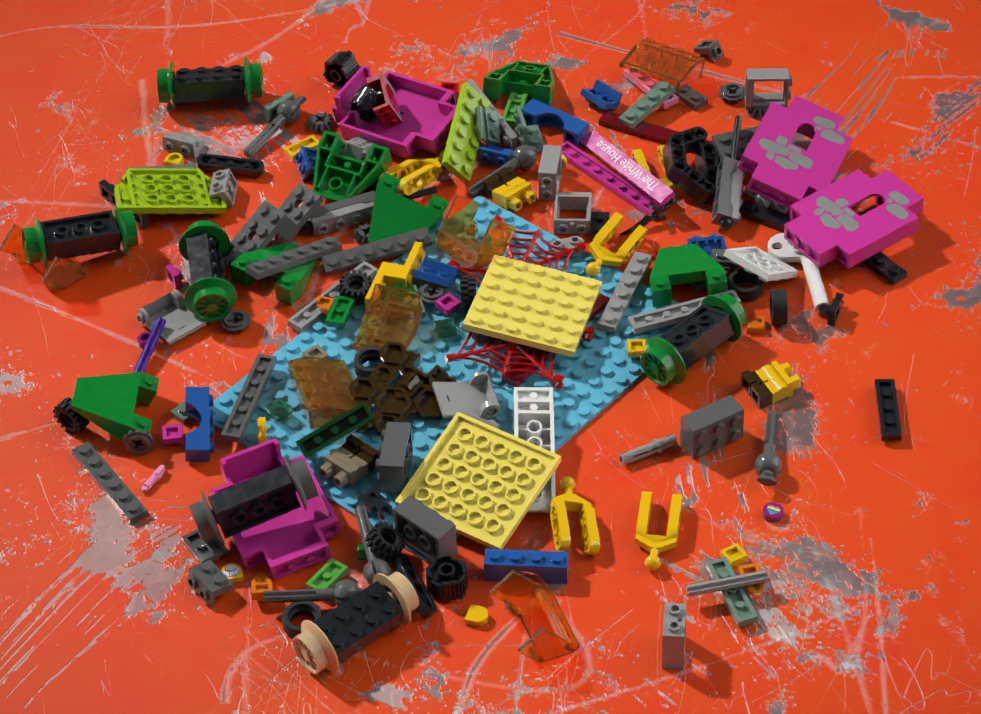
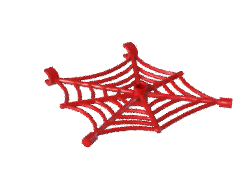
(567, 251)
(513, 349)

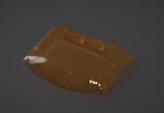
(389, 317)

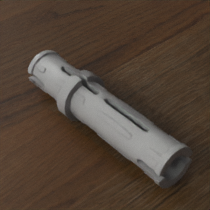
(641, 452)

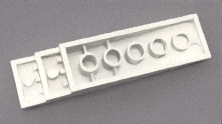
(536, 425)

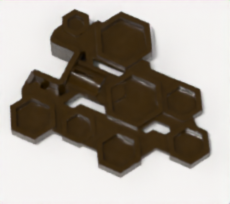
(394, 403)

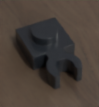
(833, 310)
(375, 502)

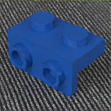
(602, 95)

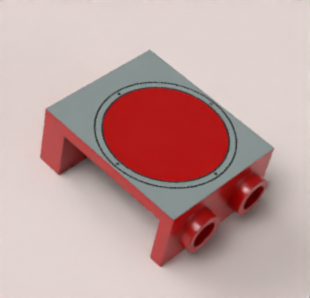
(388, 112)

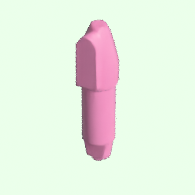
(156, 476)

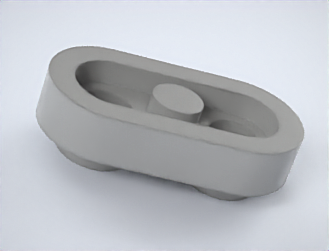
(566, 243)

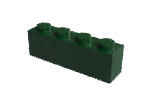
(335, 430)

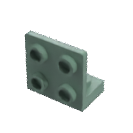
(527, 134)

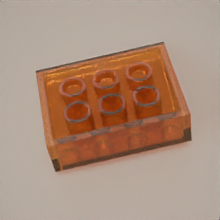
(664, 62)
(321, 388)

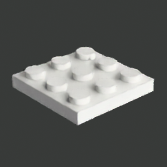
(761, 263)

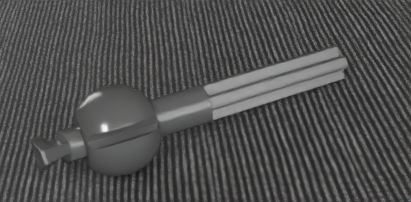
(287, 112)
(523, 158)
(768, 464)
(375, 564)
(343, 591)

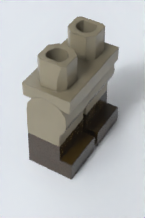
(349, 462)

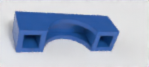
(544, 115)
(198, 441)
(548, 564)

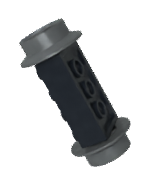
(254, 501)

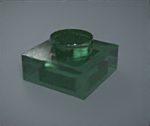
(446, 328)
(278, 409)

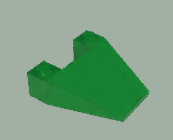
(521, 78)
(343, 176)
(397, 215)
(682, 266)
(290, 282)
(112, 399)

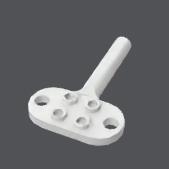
(788, 254)

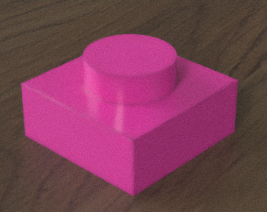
(174, 276)
(448, 304)
(172, 434)

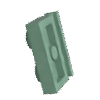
(487, 126)

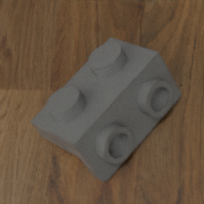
(208, 581)

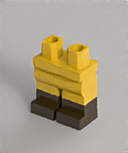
(508, 190)
(770, 383)

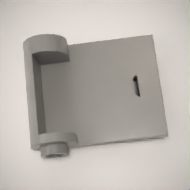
(178, 318)
(468, 397)

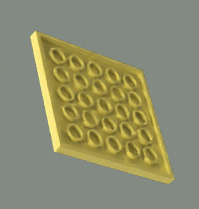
(532, 305)
(481, 479)

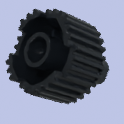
(340, 68)
(365, 101)
(447, 578)

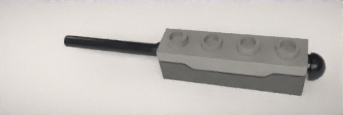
(729, 185)
(349, 212)

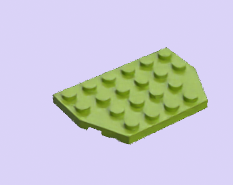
(166, 192)

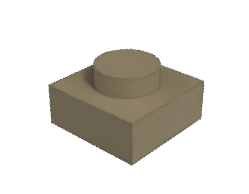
(315, 351)

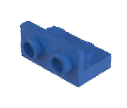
(494, 155)
(306, 161)
(708, 243)
(437, 272)

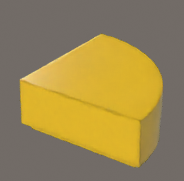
(262, 430)

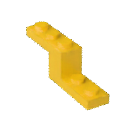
(395, 274)

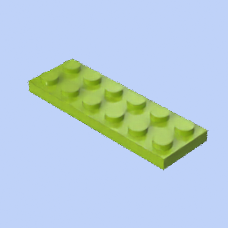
(462, 139)

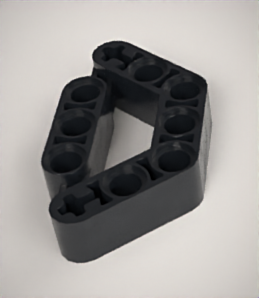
(696, 183)

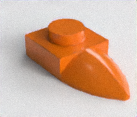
(259, 584)
(755, 589)

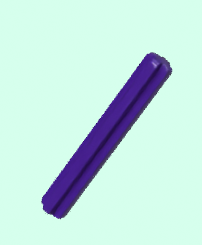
(150, 345)

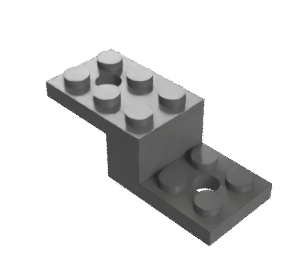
(285, 220)

